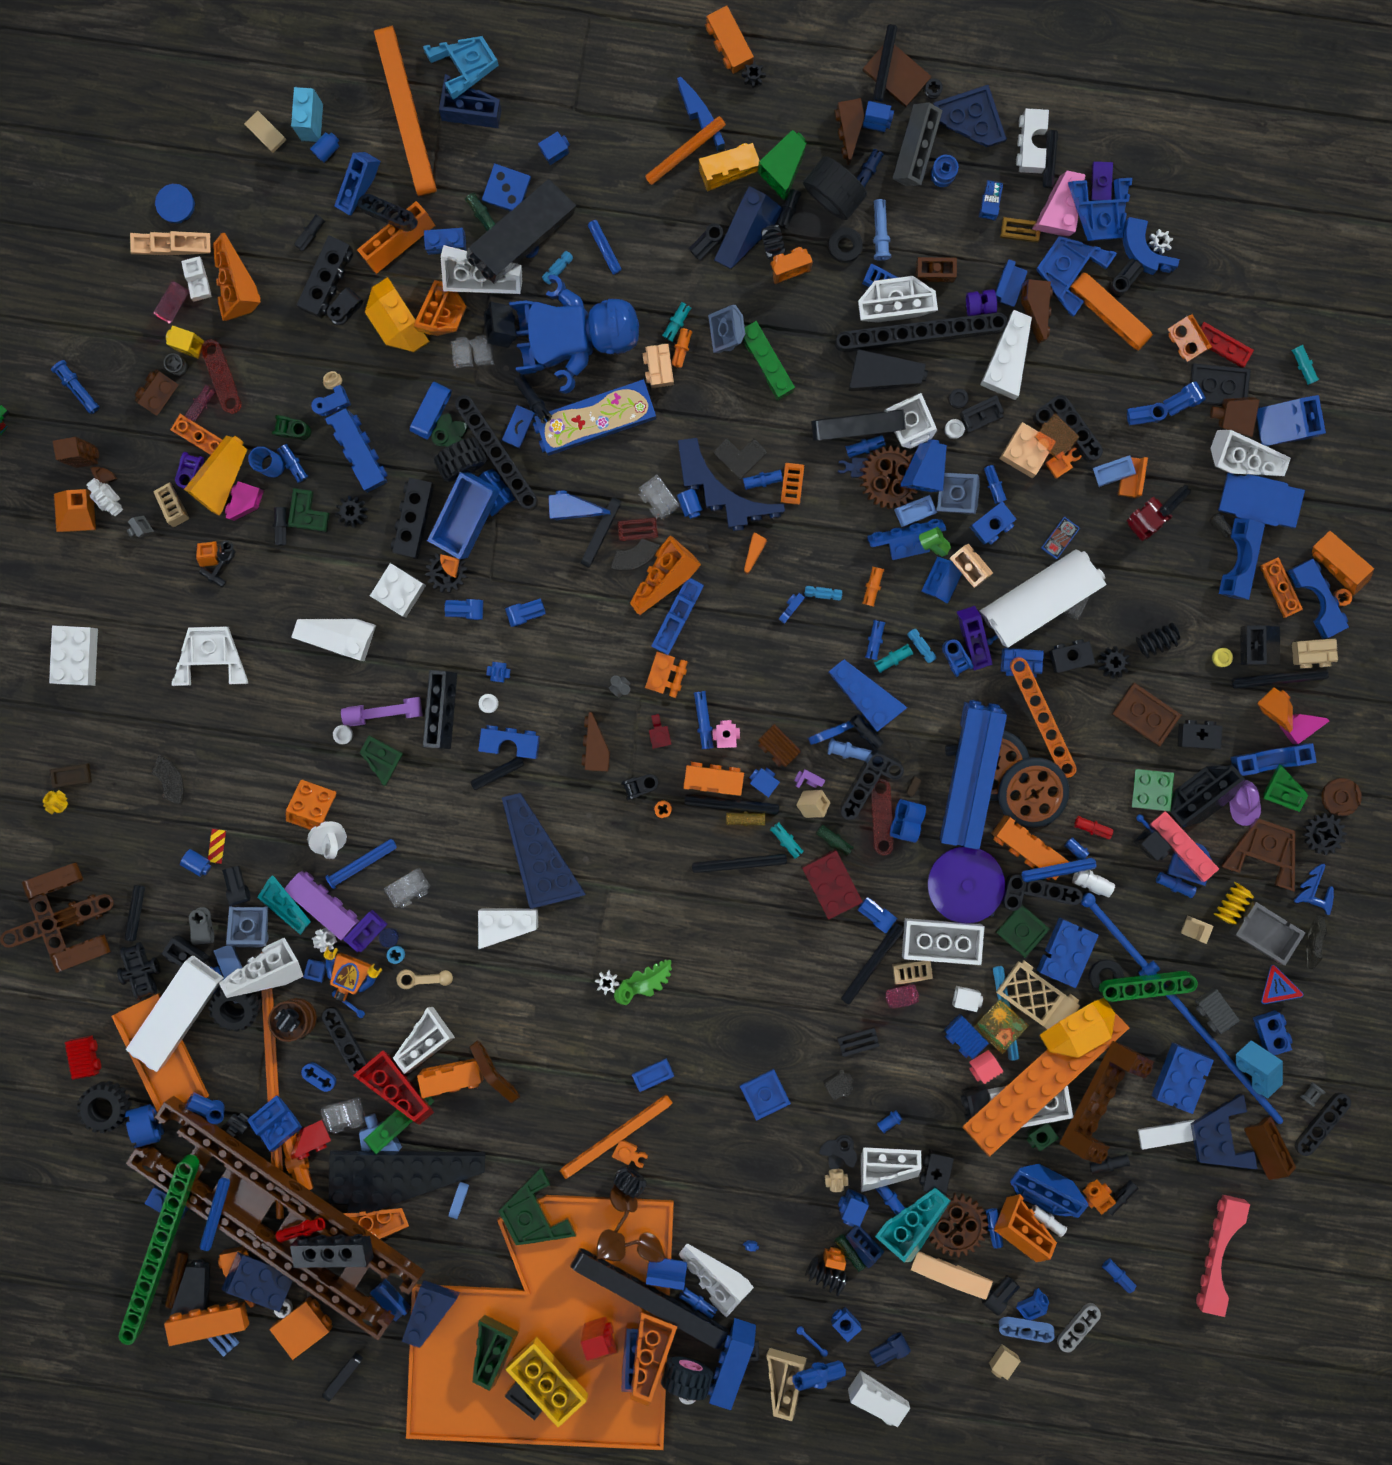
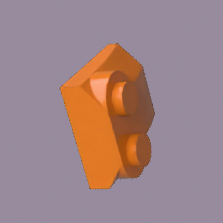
(791, 265)

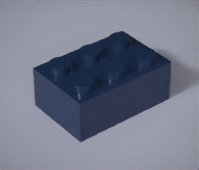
(257, 1282)

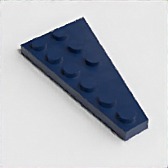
(542, 868)

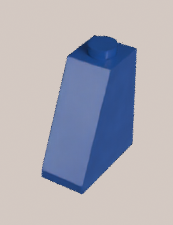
(926, 468)

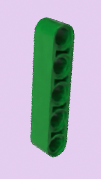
(1156, 989)

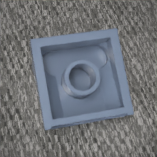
(726, 328)
(959, 493)
(247, 926)

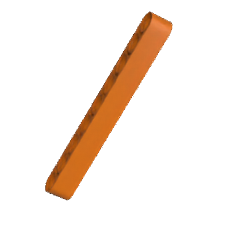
(405, 110)

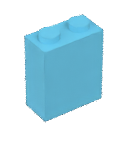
(307, 114)

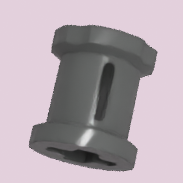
(1312, 1094)

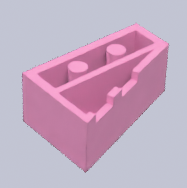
(1060, 212)

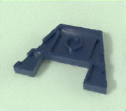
(1214, 1138)

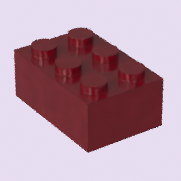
(832, 884)

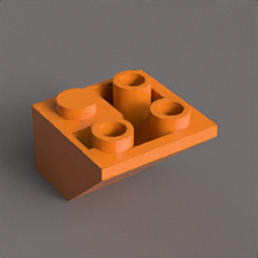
(74, 511)

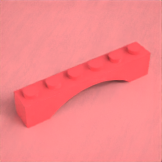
(1230, 1218)

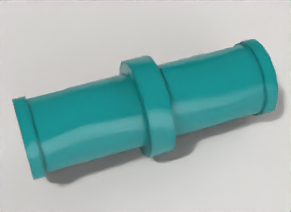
(676, 321)
(1305, 364)
(893, 658)
(786, 840)

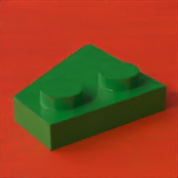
(1285, 790)

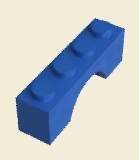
(1247, 537)
(1330, 619)
(1270, 759)

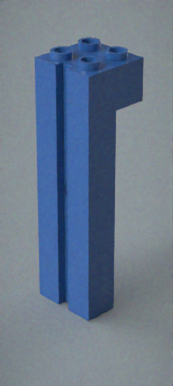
(973, 774)

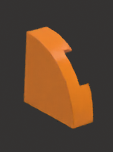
(450, 565)

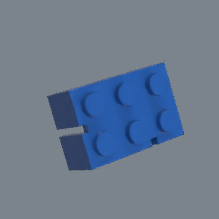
(1069, 951)
(1182, 1078)

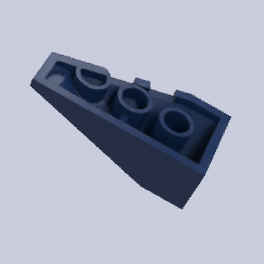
(752, 215)

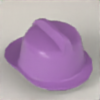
(1246, 804)

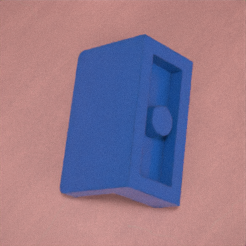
(1010, 284)
(942, 580)
(667, 1274)
(390, 1299)

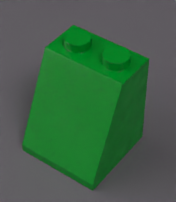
(782, 163)

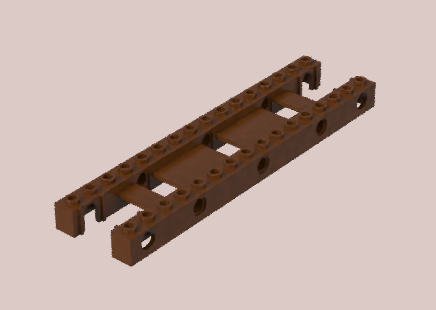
(250, 1196)

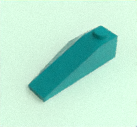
(911, 1228)

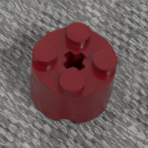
(1147, 521)

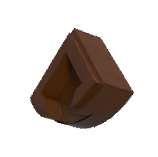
(103, 475)

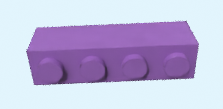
(321, 905)

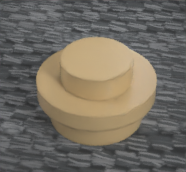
(332, 380)

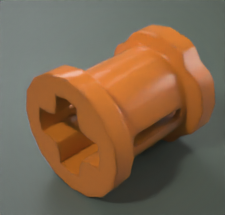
(661, 803)

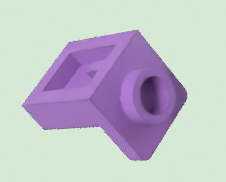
(812, 779)

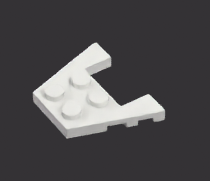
(209, 647)

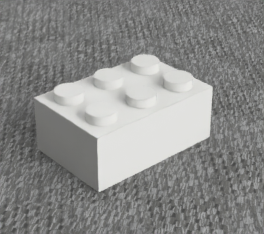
(73, 655)

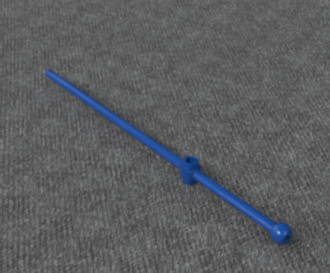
(1152, 968)

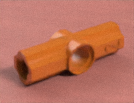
(296, 1167)

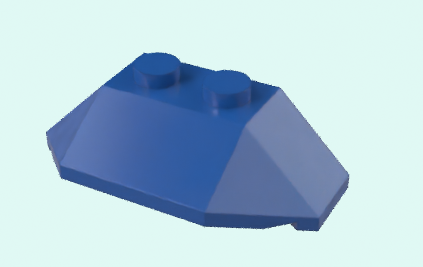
(1049, 1191)

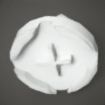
(327, 839)

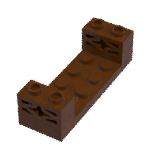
(1095, 1101)

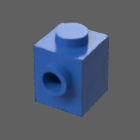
(764, 781)

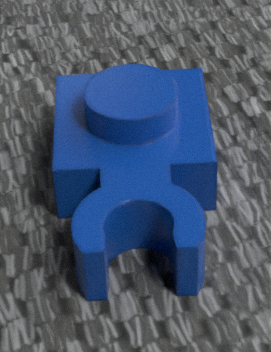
(793, 603)

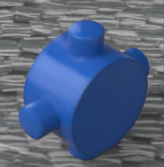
(751, 1245)

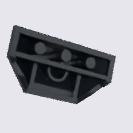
(1205, 794)

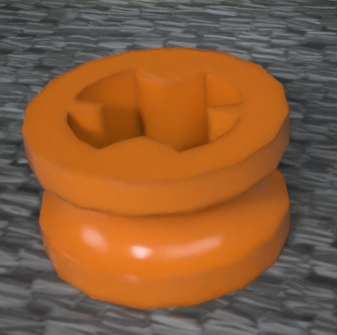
(1348, 595)

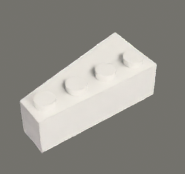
(461, 276)
(1008, 360)

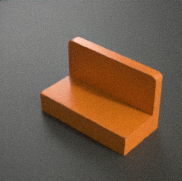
(1133, 485)

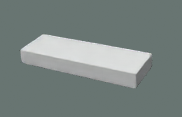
(1165, 1134)

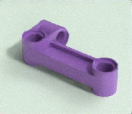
(357, 715)

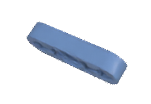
(1044, 1332)

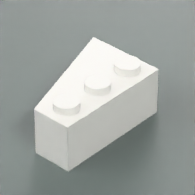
(504, 923)

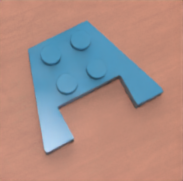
(470, 57)

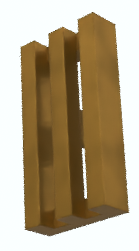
(1004, 228)

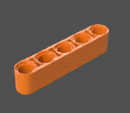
(1111, 311)

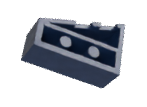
(429, 1309)

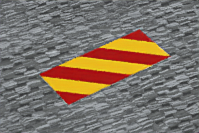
(216, 846)

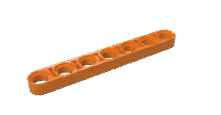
(1038, 709)
(616, 1136)

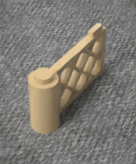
(1059, 1009)

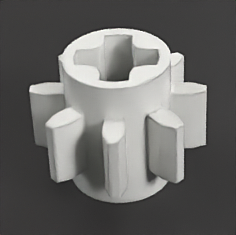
(1155, 239)
(323, 939)
(607, 976)

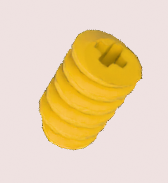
(1234, 904)

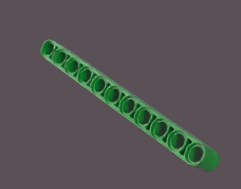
(161, 1242)

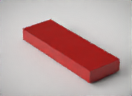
(1226, 345)

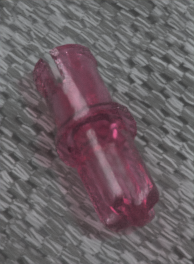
(199, 403)

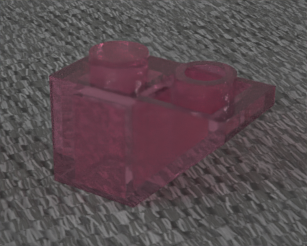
(171, 302)

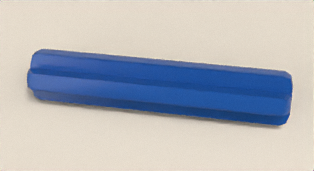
(604, 247)

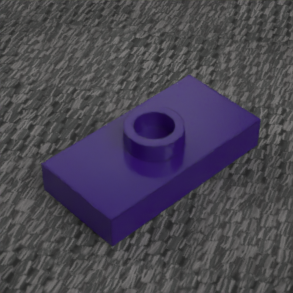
(1101, 181)

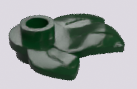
(452, 431)

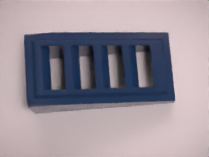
(872, 1247)

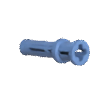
(881, 238)
(847, 750)

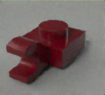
(659, 735)

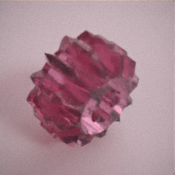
(902, 996)

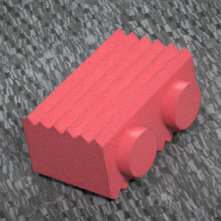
(985, 1067)

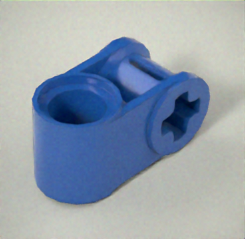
(957, 658)

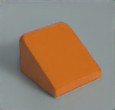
(207, 554)

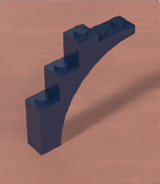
(716, 495)

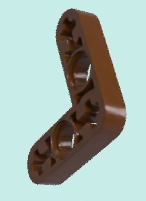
(490, 1074)

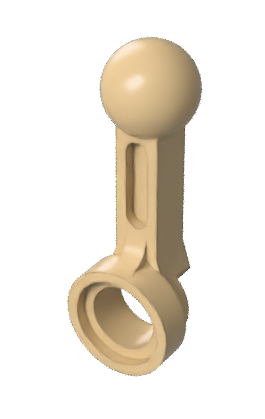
(444, 978)

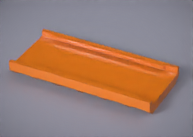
(178, 1075)

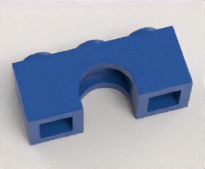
(526, 743)

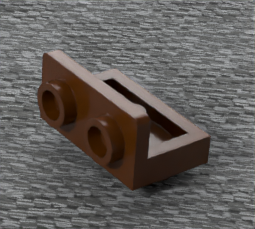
(155, 392)

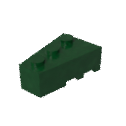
(493, 1348)

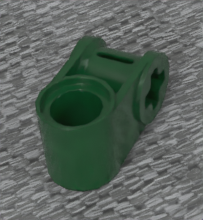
(287, 428)

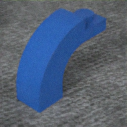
(1137, 248)

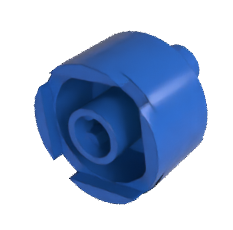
(143, 1126)

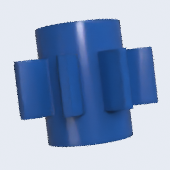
(498, 672)

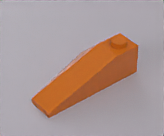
(237, 288)
(381, 1222)

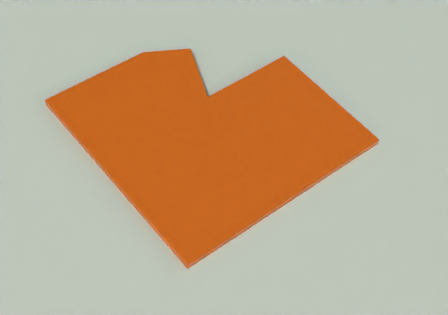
(554, 1309)

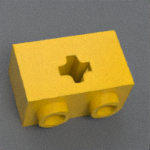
(184, 341)

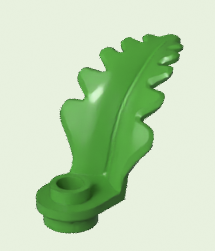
(643, 983)

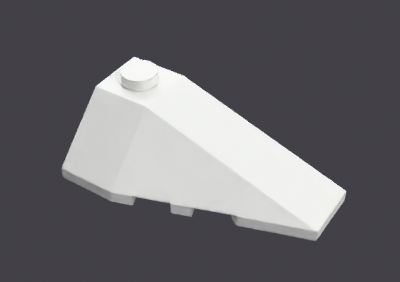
(341, 636)
(723, 1283)

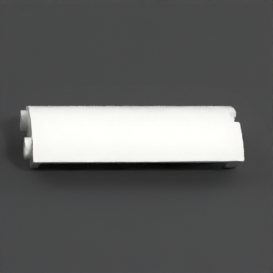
(1043, 597)

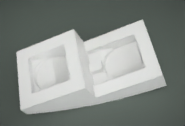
(196, 278)

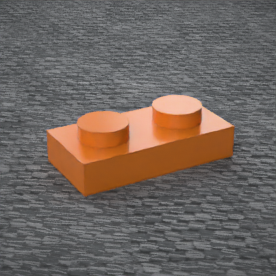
(834, 1258)

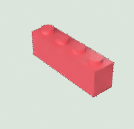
(1184, 846)

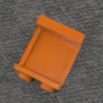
(301, 1327)

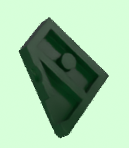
(381, 758)

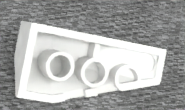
(1245, 456)
(270, 969)

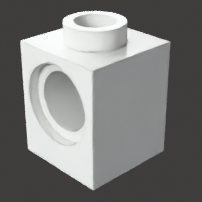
(967, 999)

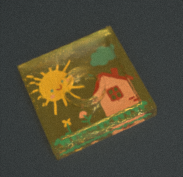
(1001, 1026)

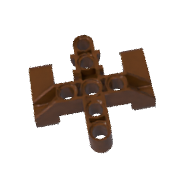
(36, 891)

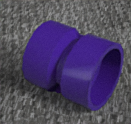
(981, 303)

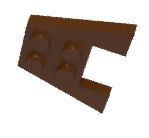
(1269, 844)

